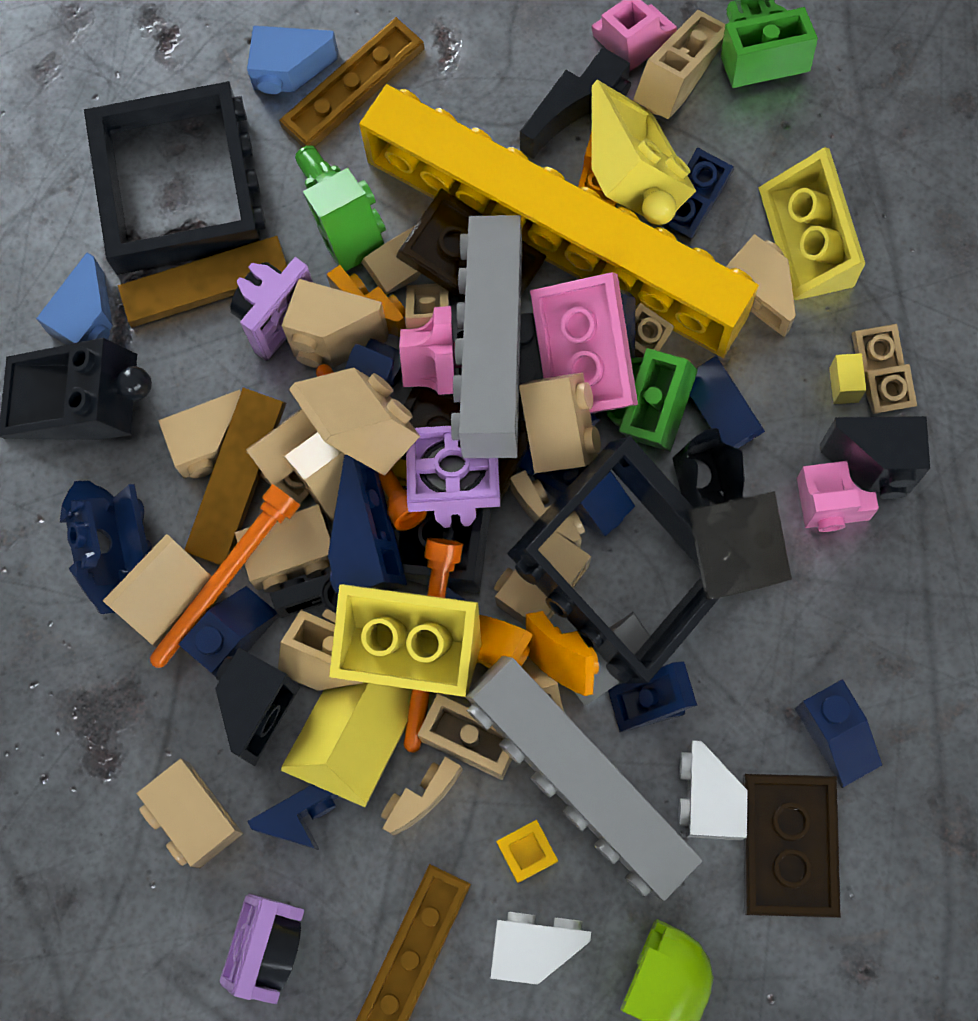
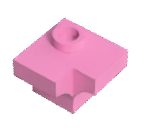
(633, 31)
(429, 353)
(832, 498)

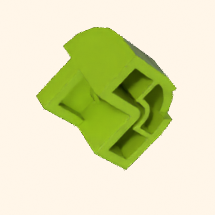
(671, 977)

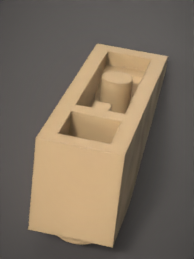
(679, 64)

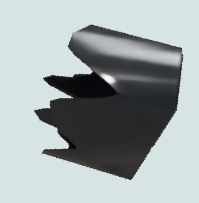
(724, 463)

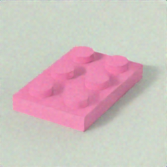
(585, 331)

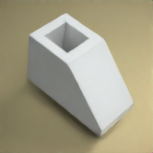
(714, 797)
(533, 951)

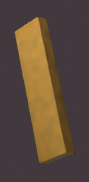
(352, 84)
(195, 282)
(233, 478)
(415, 947)

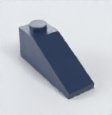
(362, 534)

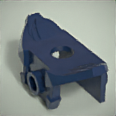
(120, 519)

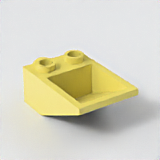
(635, 158)

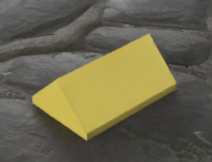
(813, 226)
(405, 640)
(350, 739)

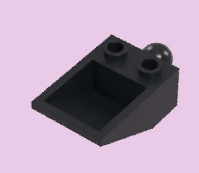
(72, 392)

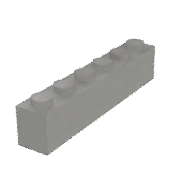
(490, 338)
(582, 777)

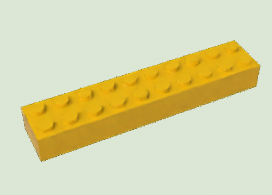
(558, 218)

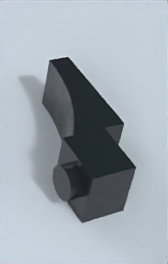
(572, 100)

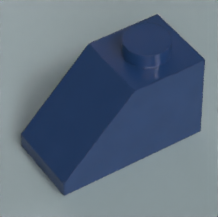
(602, 507)
(229, 626)
(840, 732)

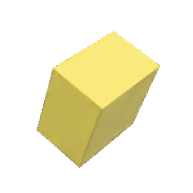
(847, 378)

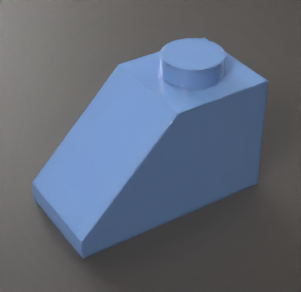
(288, 57)
(79, 306)

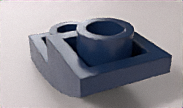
(708, 178)
(724, 404)

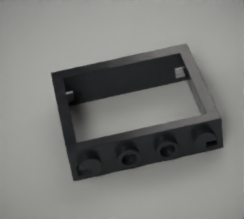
(185, 245)
(669, 509)

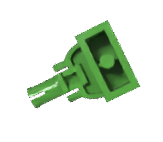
(766, 42)
(340, 209)
(662, 394)

